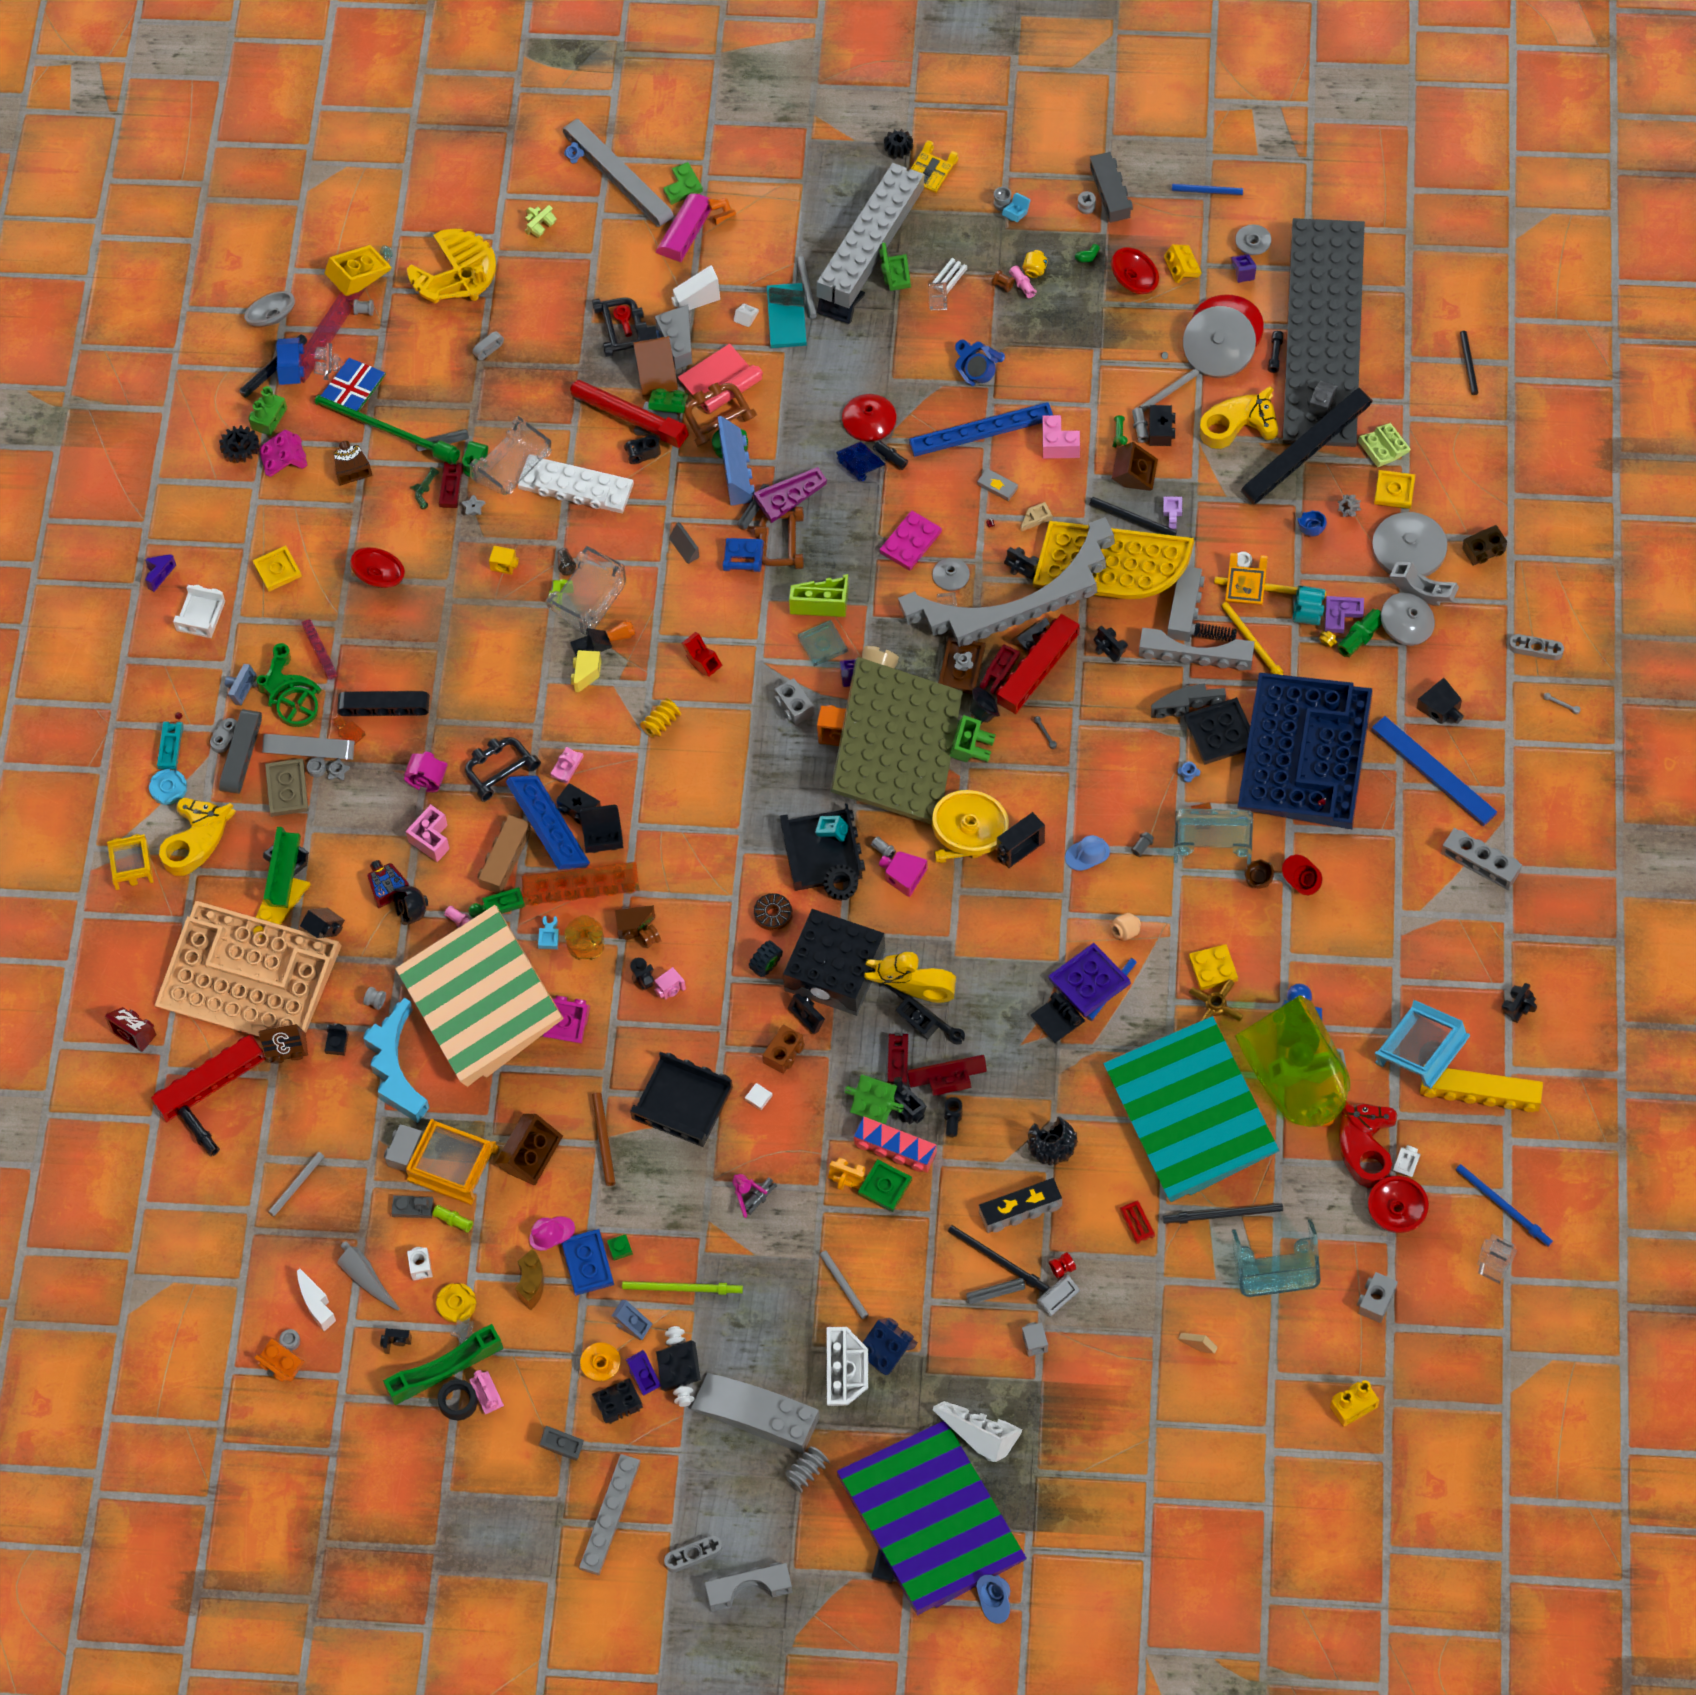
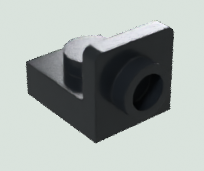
(336, 1039)
(395, 1336)

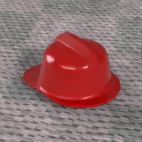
(1302, 874)

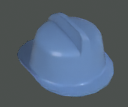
(1087, 853)
(994, 1597)

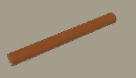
(603, 1139)

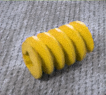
(660, 718)

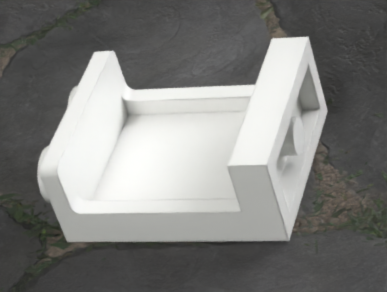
(200, 611)

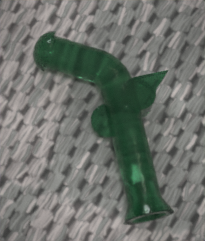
(424, 487)

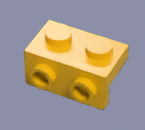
(1181, 262)

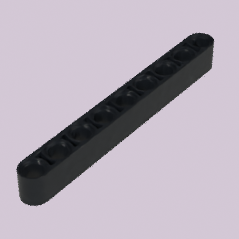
(1306, 446)

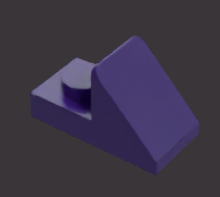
(1244, 267)
(160, 569)
(847, 668)
(643, 1372)

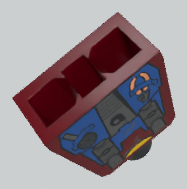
(384, 882)

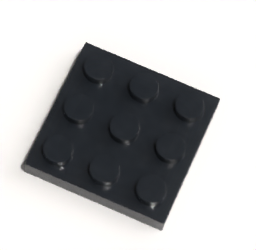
(1219, 730)

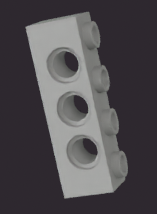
(1485, 867)

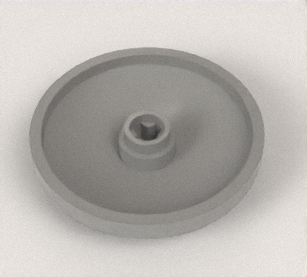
(1219, 342)
(1410, 539)

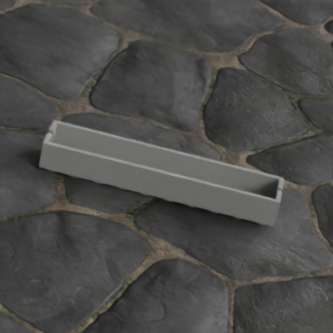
(875, 225)

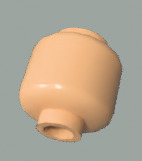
(1125, 926)

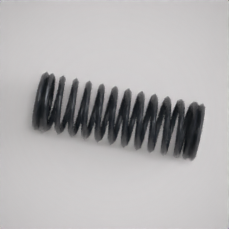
(1220, 636)

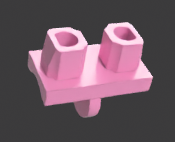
(566, 765)

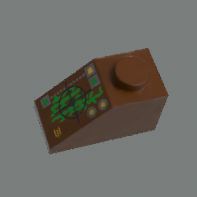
(633, 920)

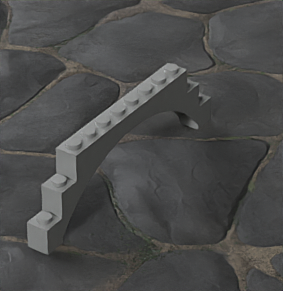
(977, 623)

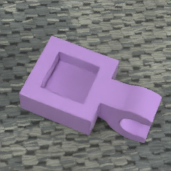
(1172, 507)

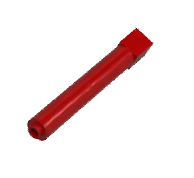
(668, 429)

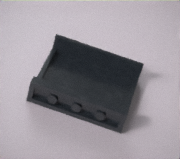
(815, 855)
(682, 1099)

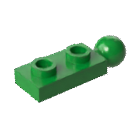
(505, 901)

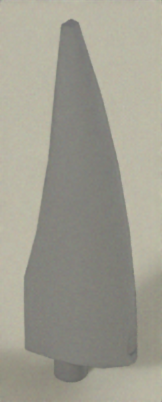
(361, 1271)

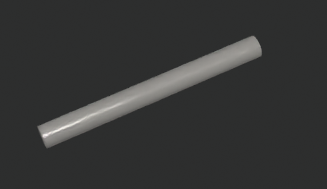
(806, 286)
(1161, 395)
(296, 1184)
(843, 1284)

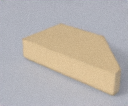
(1036, 515)
(1199, 1342)

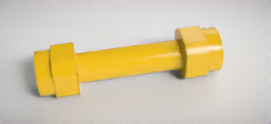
(941, 855)

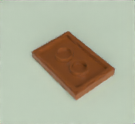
(655, 365)

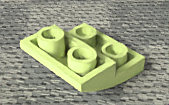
(1384, 445)

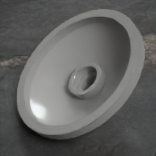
(270, 309)
(1404, 626)

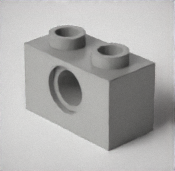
(1374, 1308)

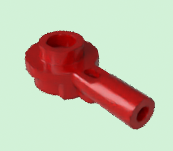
(622, 314)

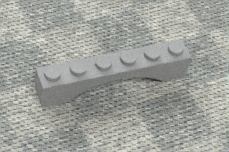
(1158, 645)

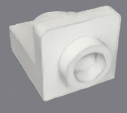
(1407, 1160)

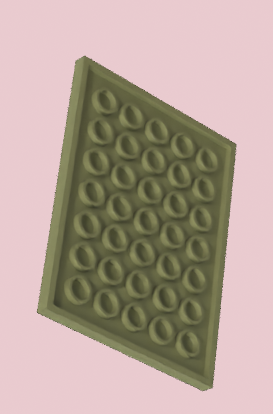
(896, 740)

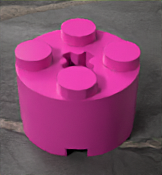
(425, 772)

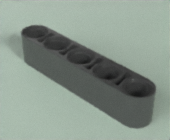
(240, 751)

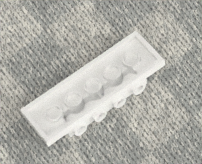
(578, 485)

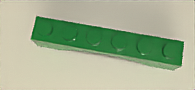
(413, 1381)

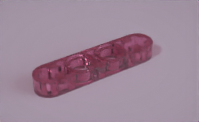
(319, 649)

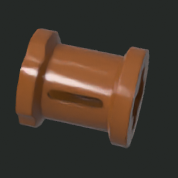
(1003, 281)

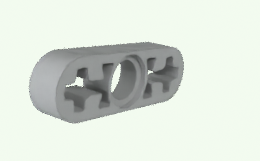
(1523, 639)
(690, 1562)

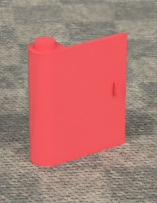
(721, 367)

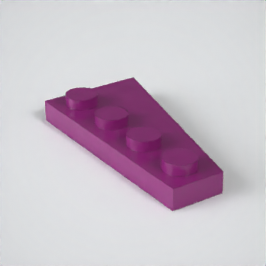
(785, 495)

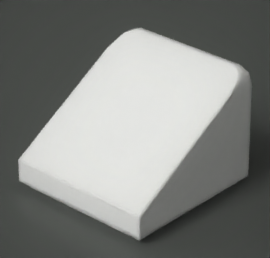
(745, 315)

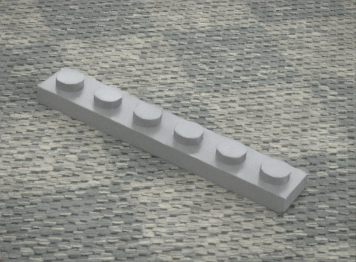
(609, 1514)

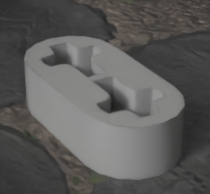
(488, 345)

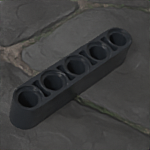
(383, 703)

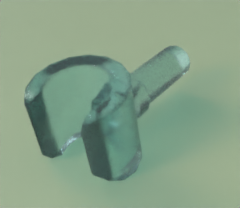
(386, 252)

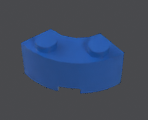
(289, 361)

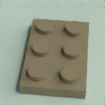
(286, 787)

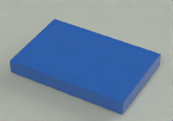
(587, 1262)

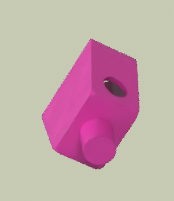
(904, 871)

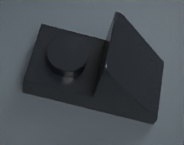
(595, 641)

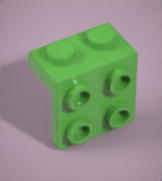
(895, 270)

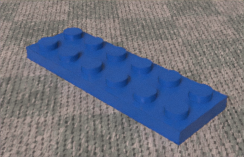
(547, 822)

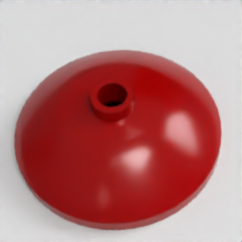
(1134, 270)
(869, 425)
(377, 567)
(1402, 1194)

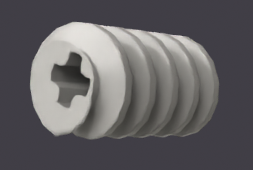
(805, 1468)

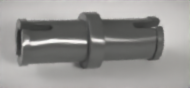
(758, 1197)

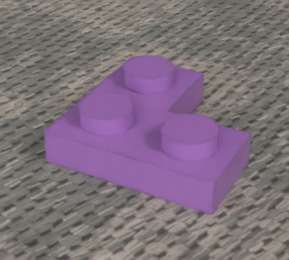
(1340, 607)

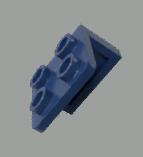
(887, 1344)

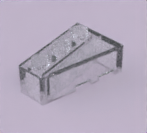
(1496, 1258)

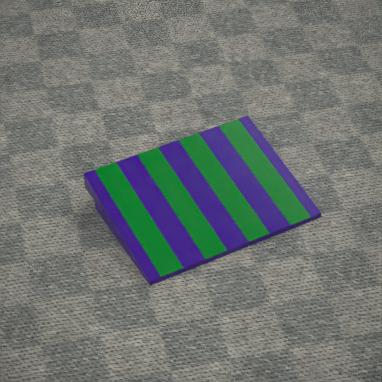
(931, 1517)

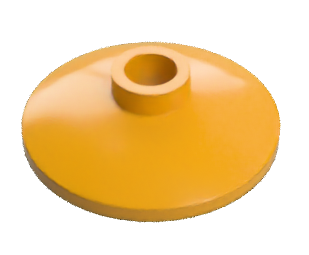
(600, 1353)

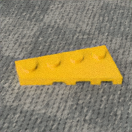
(278, 914)

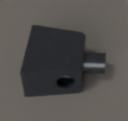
(1441, 703)

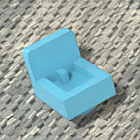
(1018, 208)

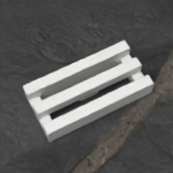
(957, 265)

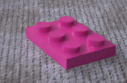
(910, 540)

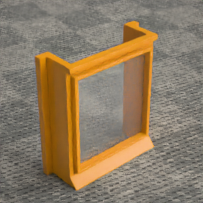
(449, 1161)

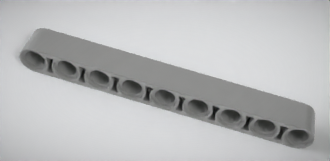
(618, 173)

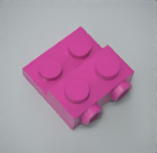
(574, 1021)

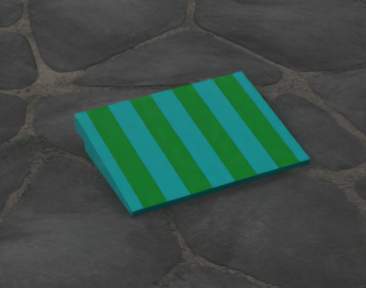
(1191, 1108)

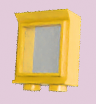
(130, 859)

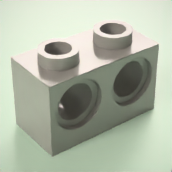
(797, 700)

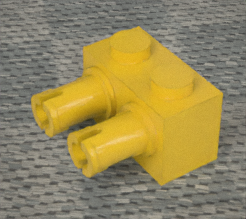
(1354, 1402)

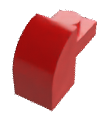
(700, 656)

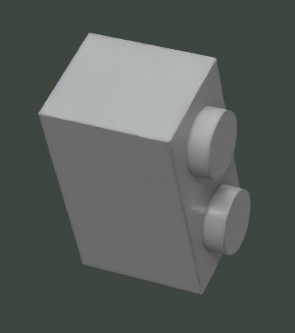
(402, 1147)

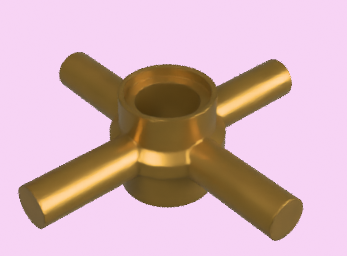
(1217, 997)

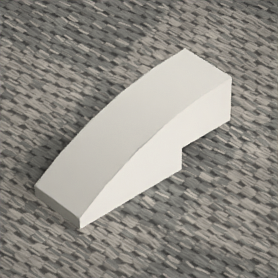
(315, 1301)

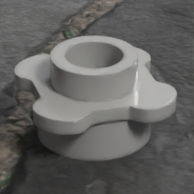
(963, 665)

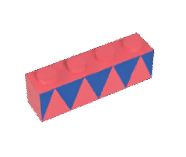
(895, 1145)

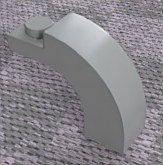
(1409, 580)

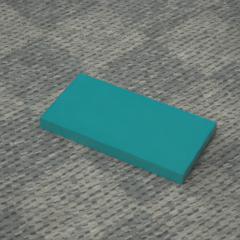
(786, 322)

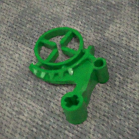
(276, 682)

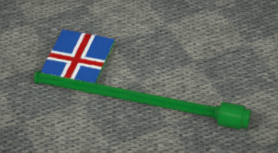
(353, 388)

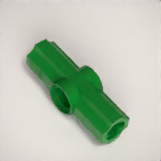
(1360, 633)

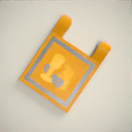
(1246, 583)

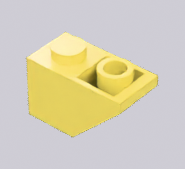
(587, 669)

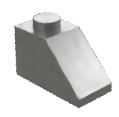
(1322, 398)

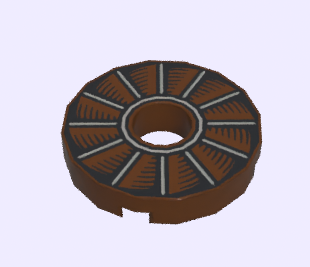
(772, 901)

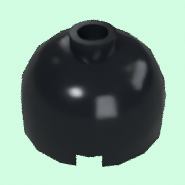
(410, 904)

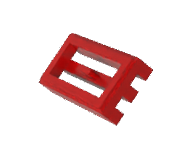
(1144, 1237)

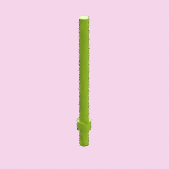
(721, 1288)

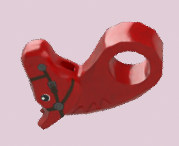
(1356, 1142)

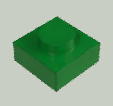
(619, 1247)

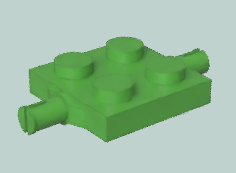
(873, 1099)

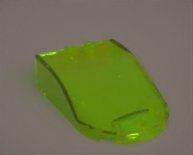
(1297, 1063)

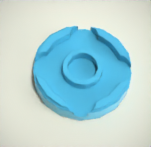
(167, 786)

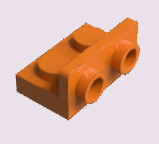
(279, 1360)

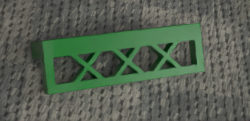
(281, 868)

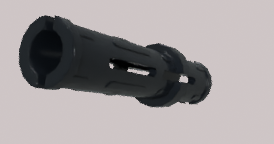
(203, 1136)

